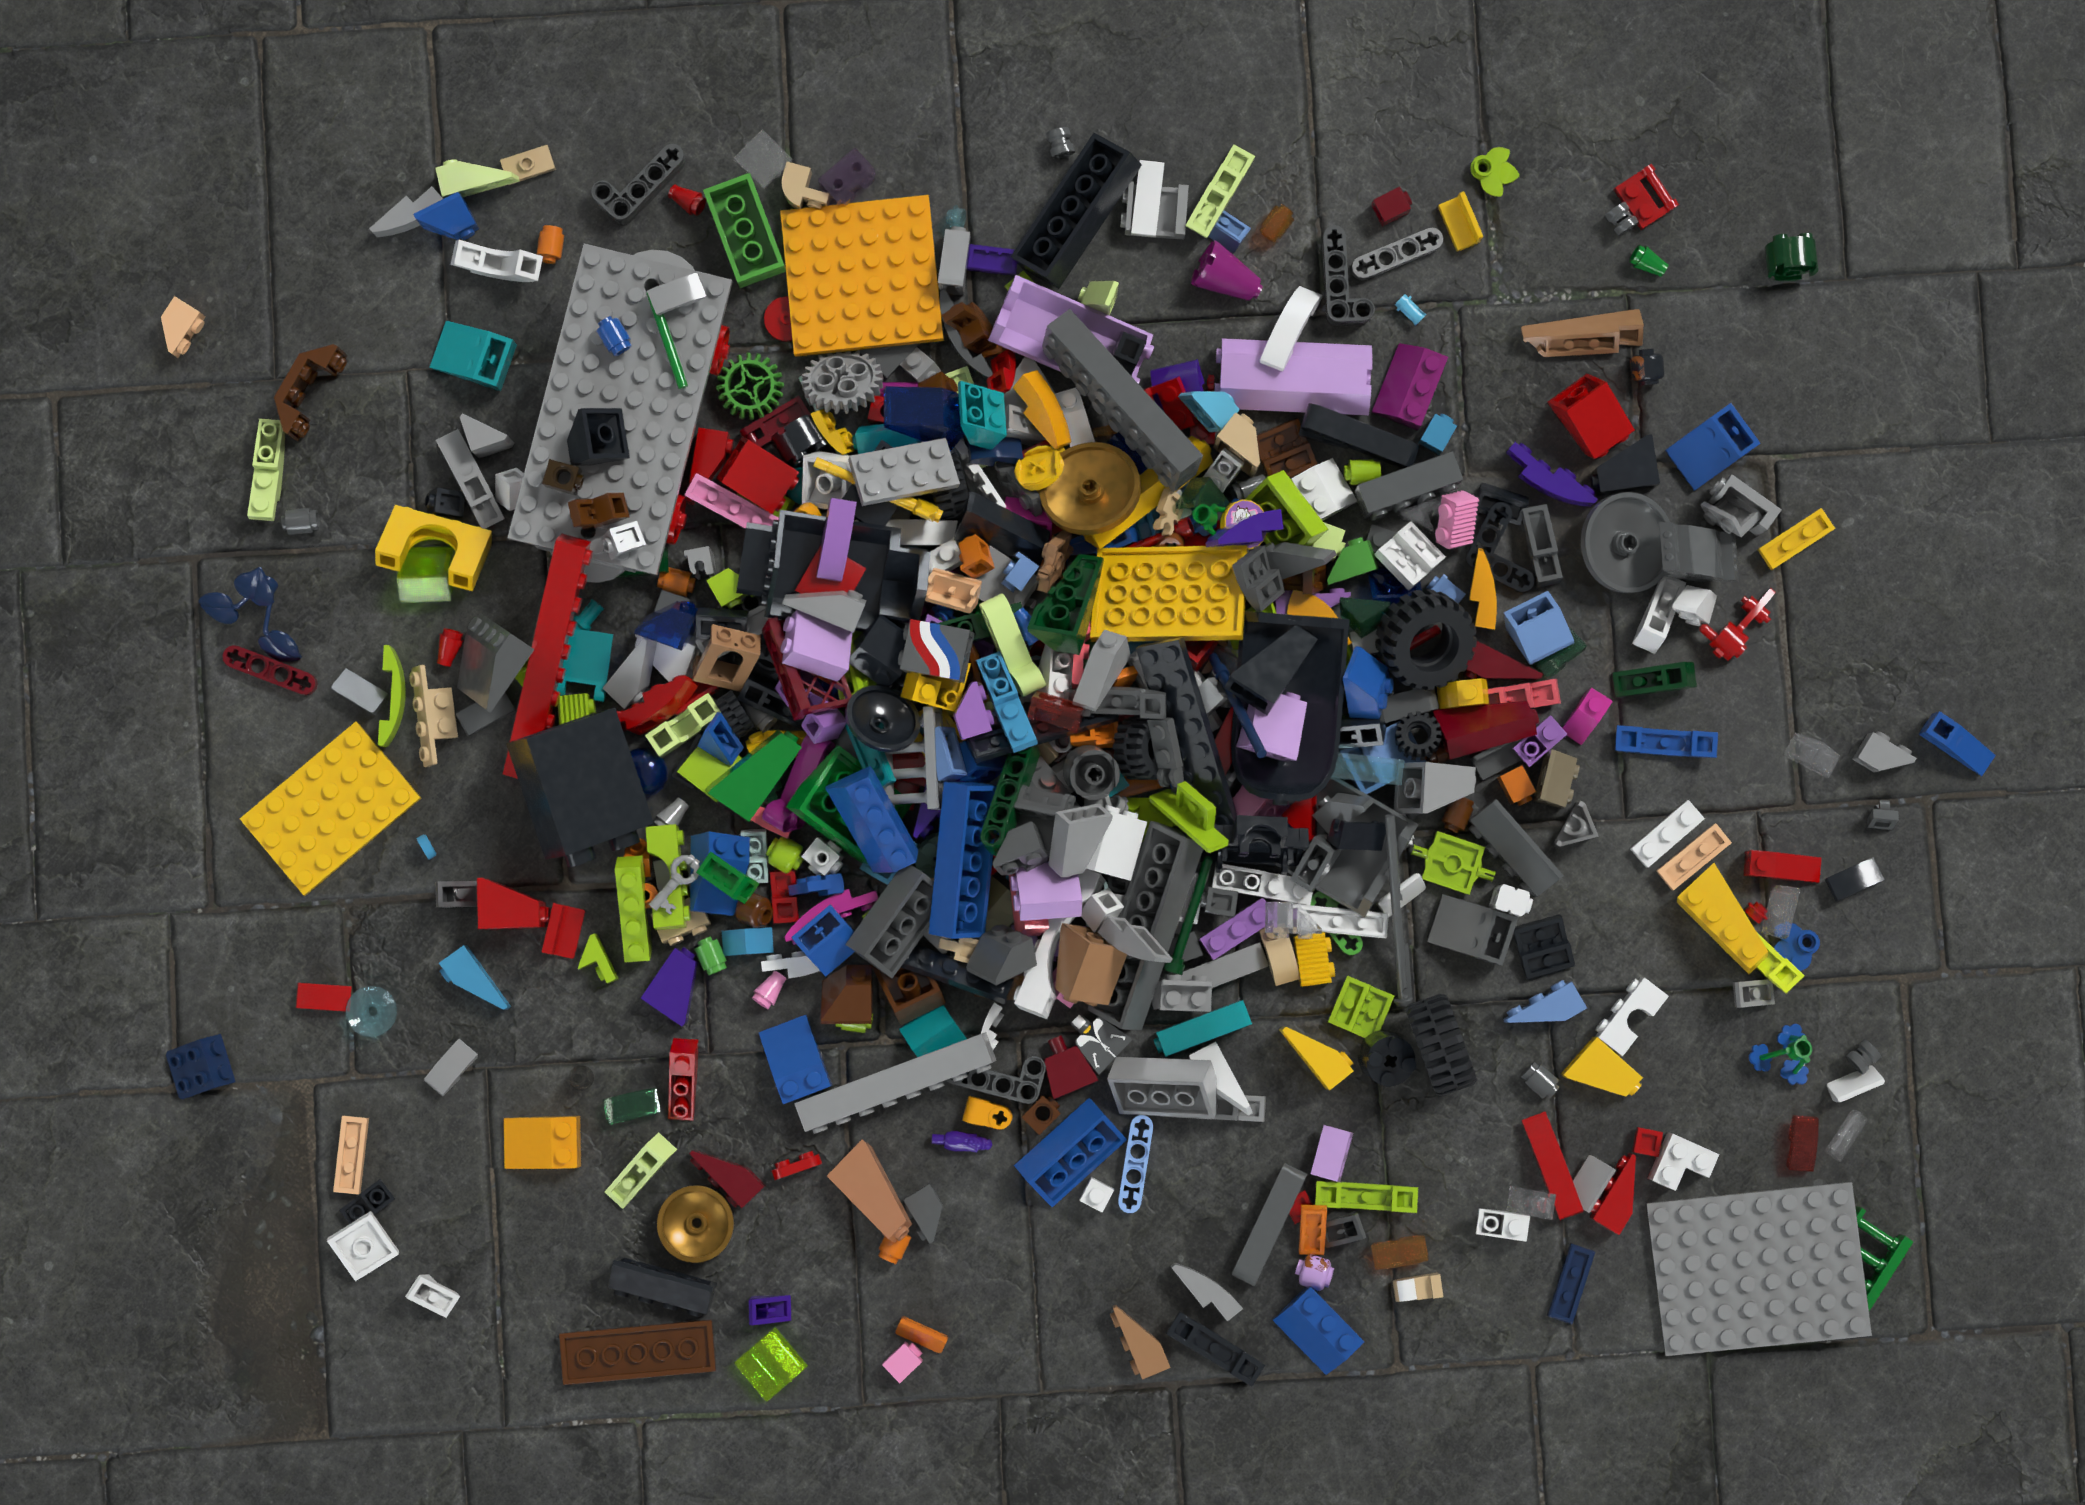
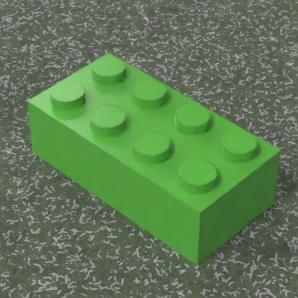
(744, 230)

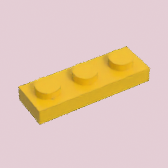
(1796, 539)

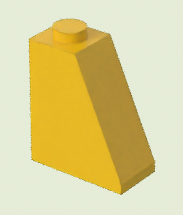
(1602, 1069)

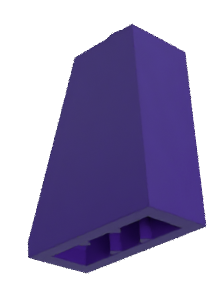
(673, 986)

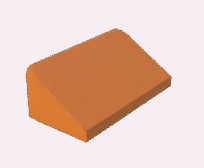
(921, 1334)

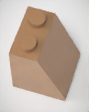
(1087, 966)

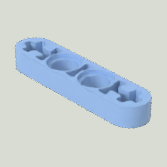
(1132, 1163)

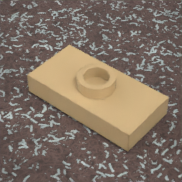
(529, 163)

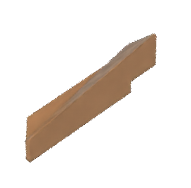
(1586, 334)

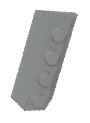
(1164, 1087)

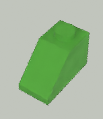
(1353, 561)

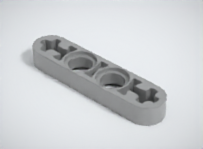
(1397, 254)

